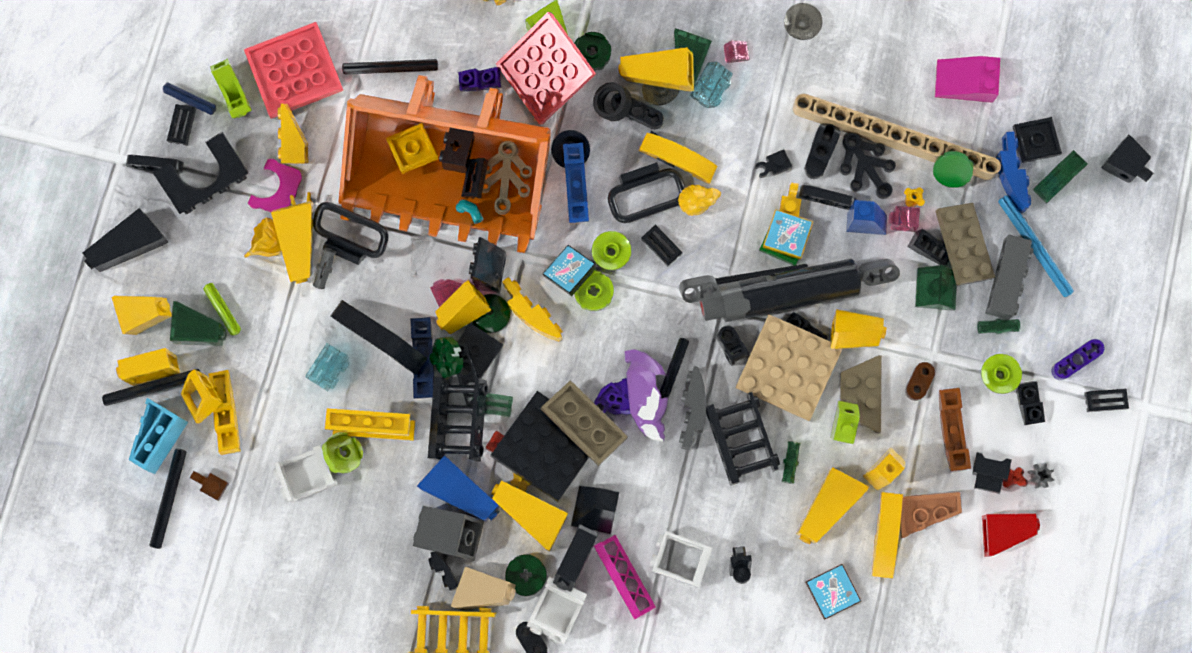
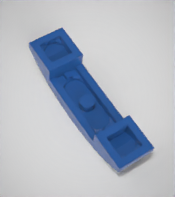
(576, 183)

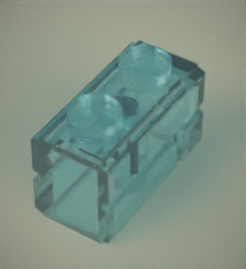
(712, 85)
(328, 367)

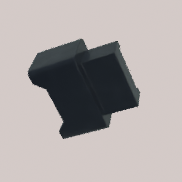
(990, 473)

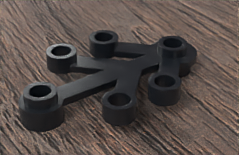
(866, 163)

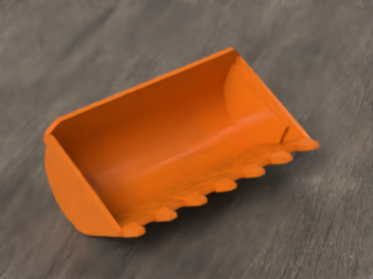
(429, 192)

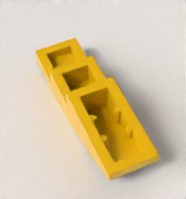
(225, 414)
(887, 535)

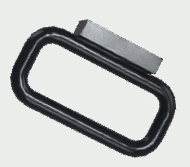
(640, 177)
(345, 248)

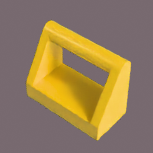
(210, 398)

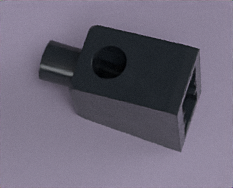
(1128, 161)

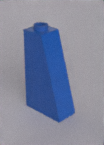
(457, 489)

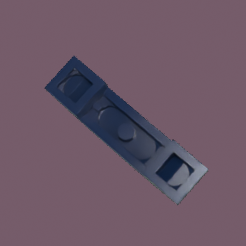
(423, 342)

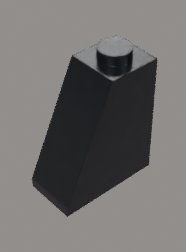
(575, 558)

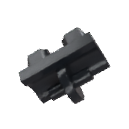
(740, 565)

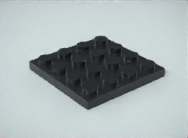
(540, 451)

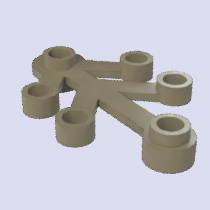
(506, 173)

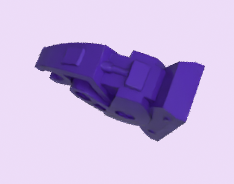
(614, 396)

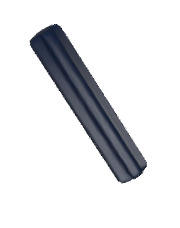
(189, 98)

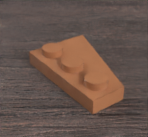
(926, 510)

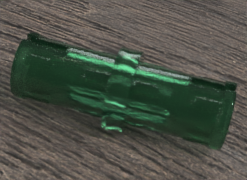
(998, 326)
(791, 462)

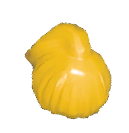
(697, 199)
(265, 240)

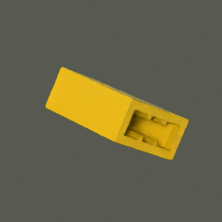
(461, 308)
(140, 312)
(856, 330)

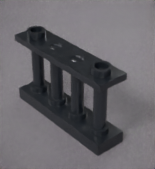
(440, 410)
(728, 453)

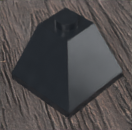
(595, 509)

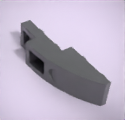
(695, 401)

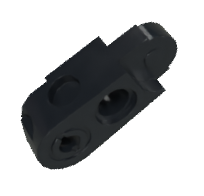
(817, 163)

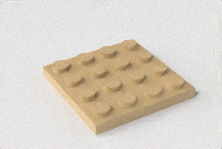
(788, 367)

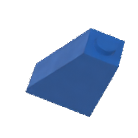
(866, 218)

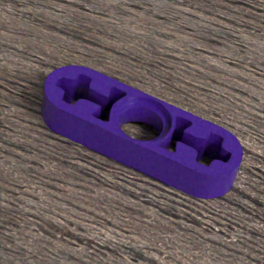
(1079, 351)

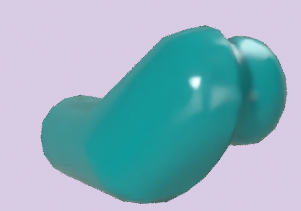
(465, 205)

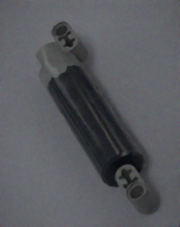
(785, 289)

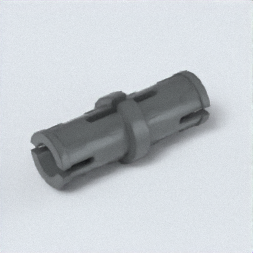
(320, 280)

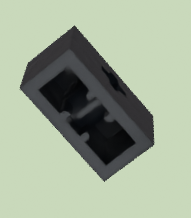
(457, 160)

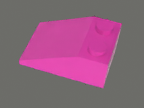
(968, 78)

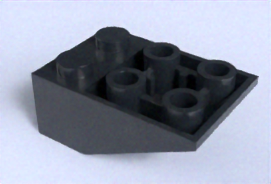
(487, 266)

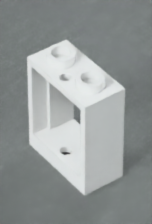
(701, 566)

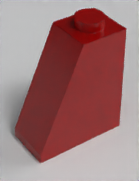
(1007, 530)

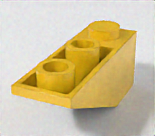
(293, 142)

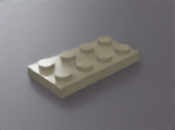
(965, 244)
(584, 423)

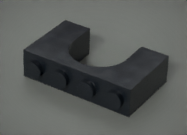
(185, 196)

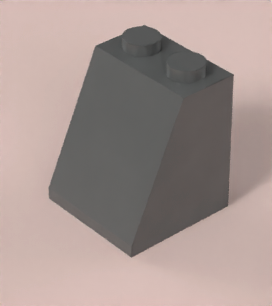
(448, 533)

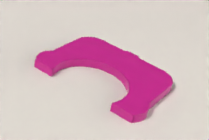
(289, 182)

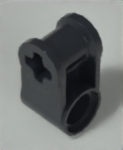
(732, 346)

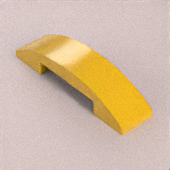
(678, 156)

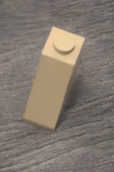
(482, 591)

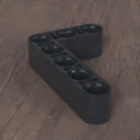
(379, 336)

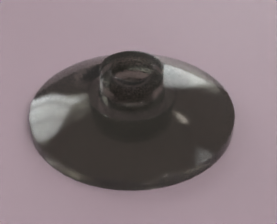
(803, 13)
(653, 94)

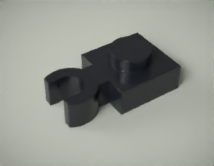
(776, 162)

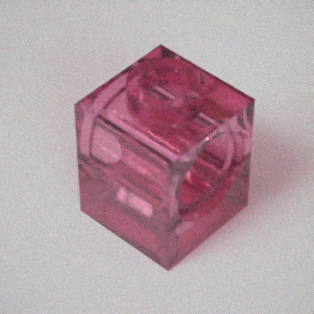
(904, 218)

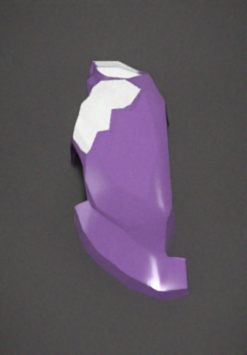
(644, 397)

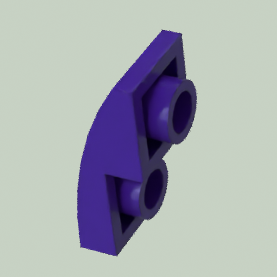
(479, 79)

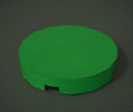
(953, 169)

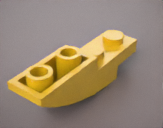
(536, 317)

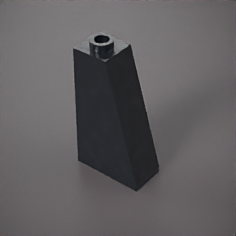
(124, 242)

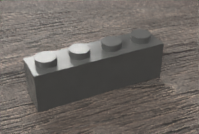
(1009, 277)

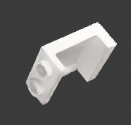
(304, 475)
(556, 612)

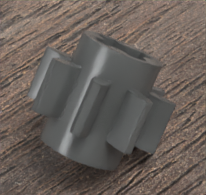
(1035, 478)

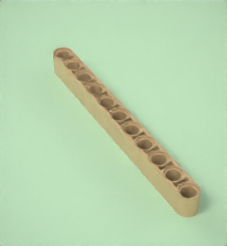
(888, 128)

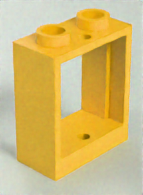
(148, 367)

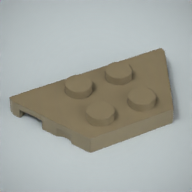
(863, 387)

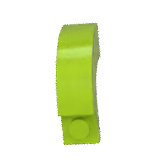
(231, 89)

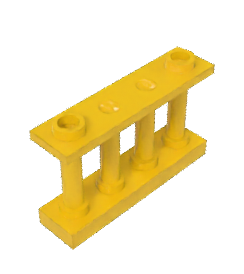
(370, 424)
(423, 611)

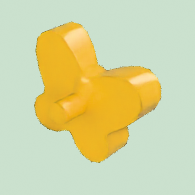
(519, 482)

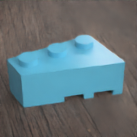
(156, 436)

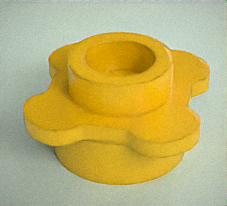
(910, 201)

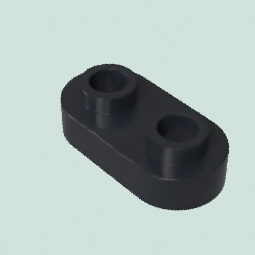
(530, 641)

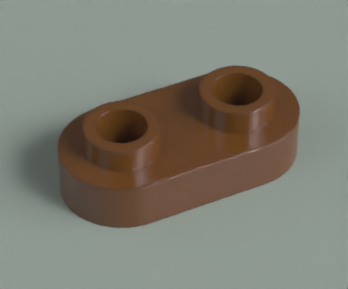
(920, 380)

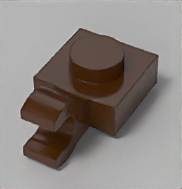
(211, 485)

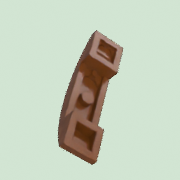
(953, 430)

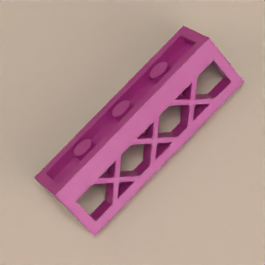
(615, 576)

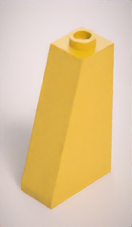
(660, 68)
(295, 238)
(885, 469)
(831, 502)
(532, 514)

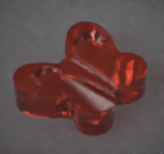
(1016, 477)

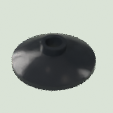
(568, 137)

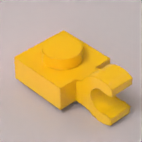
(790, 203)

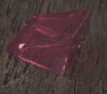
(736, 51)

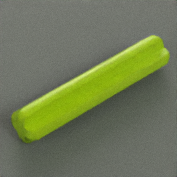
(222, 309)

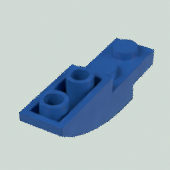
(1012, 178)

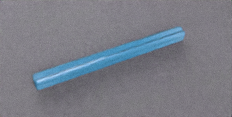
(1038, 249)

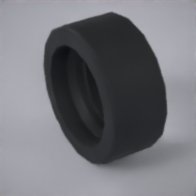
(600, 96)

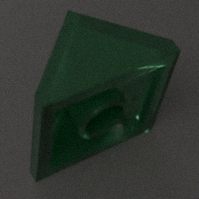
(935, 288)

